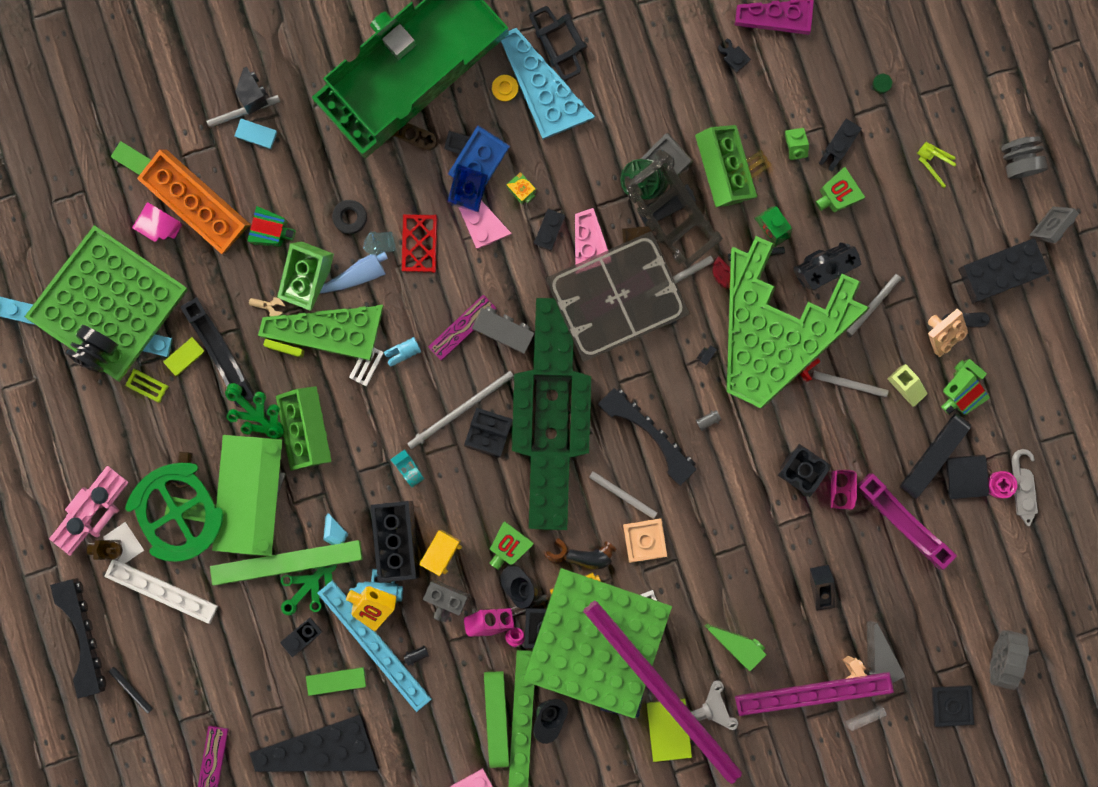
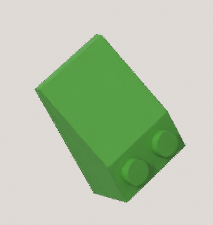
(304, 274)
(745, 650)

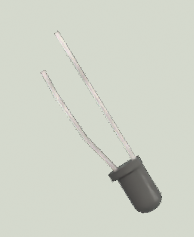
(543, 598)

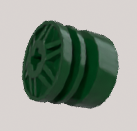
(653, 185)

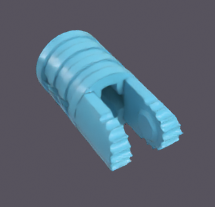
(406, 350)

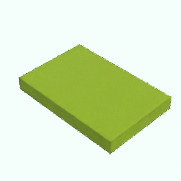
(666, 735)

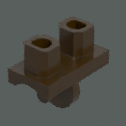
(105, 549)

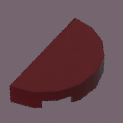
(721, 273)

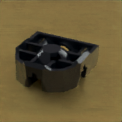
(827, 265)

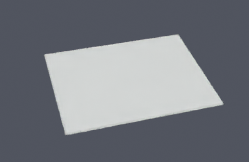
(129, 543)

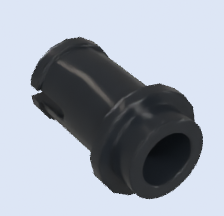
(416, 655)

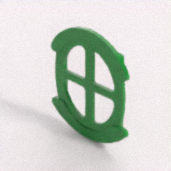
(157, 480)

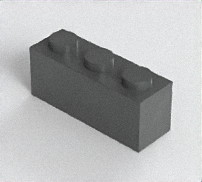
(503, 329)

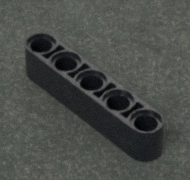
(935, 455)

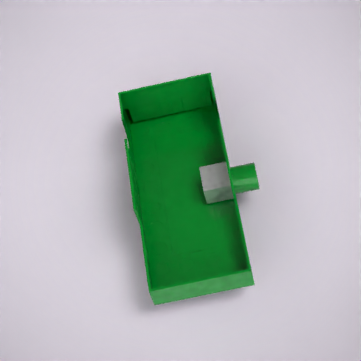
(406, 67)

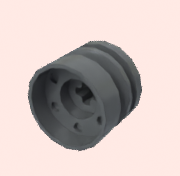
(1024, 157)

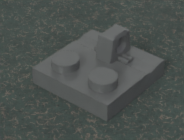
(669, 145)
(1054, 224)

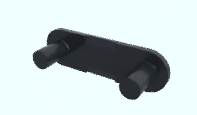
(977, 319)

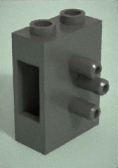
(446, 598)

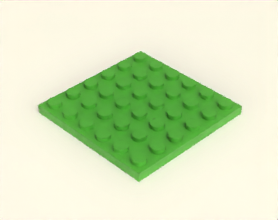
(111, 293)
(576, 656)

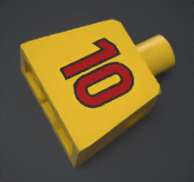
(371, 606)

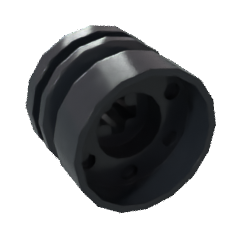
(91, 349)

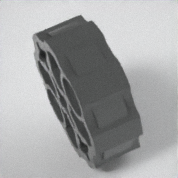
(1009, 659)

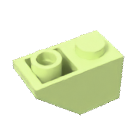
(908, 384)

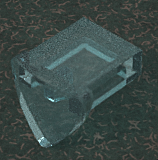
(379, 242)

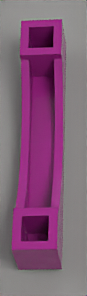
(905, 522)

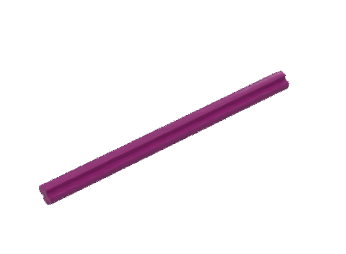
(662, 691)

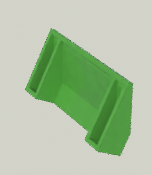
(248, 494)

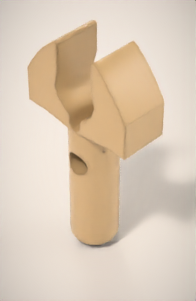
(268, 305)

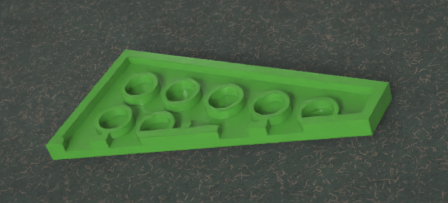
(334, 331)

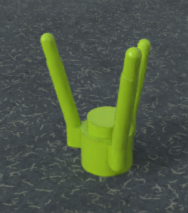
(928, 151)

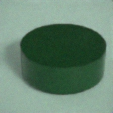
(882, 83)

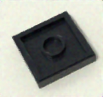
(952, 705)

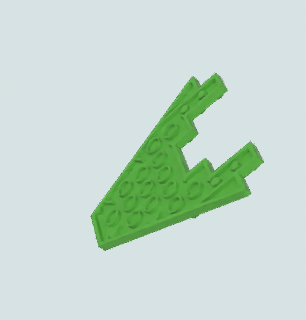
(771, 345)

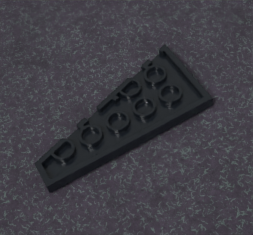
(328, 748)

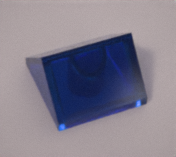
(467, 188)

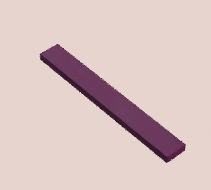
(814, 694)

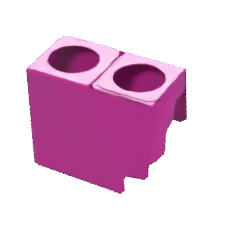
(156, 224)
(851, 485)
(476, 625)

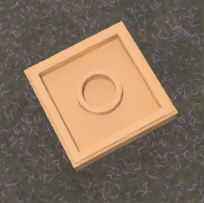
(645, 540)

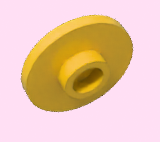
(505, 88)

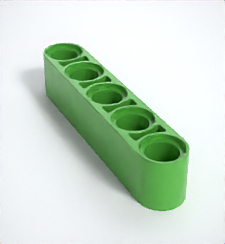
(496, 719)

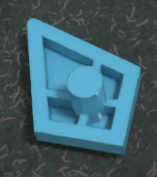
(333, 531)

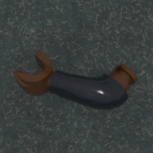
(594, 560)

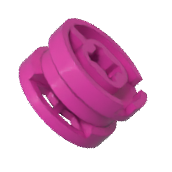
(1002, 484)

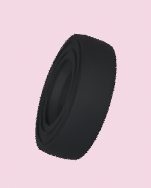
(338, 213)

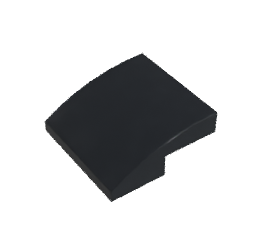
(488, 432)
(967, 476)

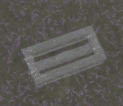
(866, 718)

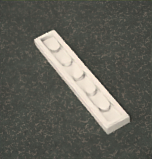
(161, 591)

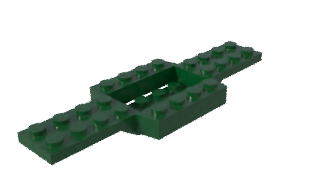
(550, 456)

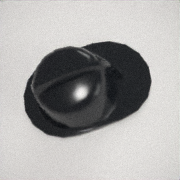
(519, 586)
(549, 720)

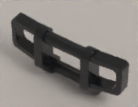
(556, 25)

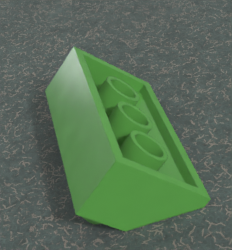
(721, 155)
(303, 428)

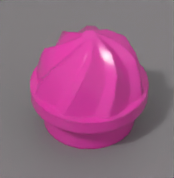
(515, 637)

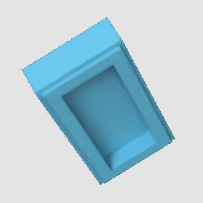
(255, 134)

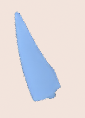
(359, 273)

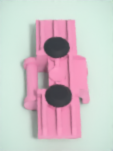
(84, 506)

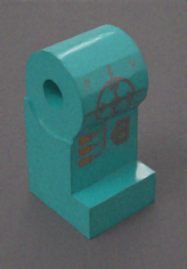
(407, 468)

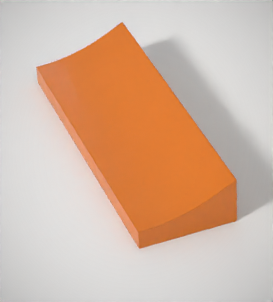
(193, 201)

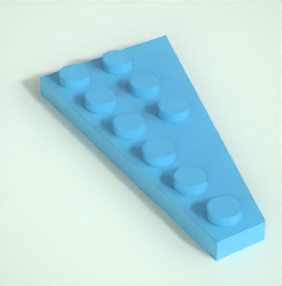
(547, 95)

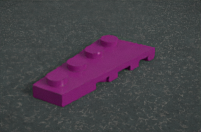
(787, 16)

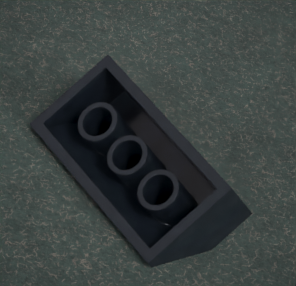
(395, 541)

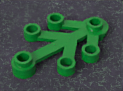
(271, 428)
(311, 582)

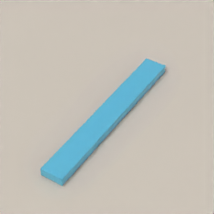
(375, 647)

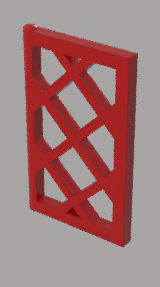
(406, 233)

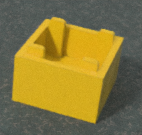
(440, 553)

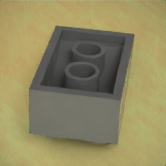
(879, 654)

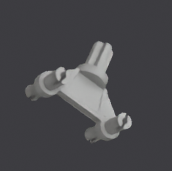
(715, 709)

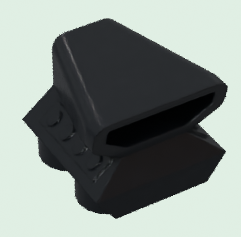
(804, 470)

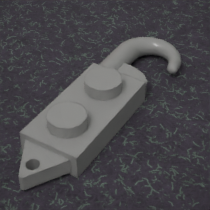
(1025, 494)

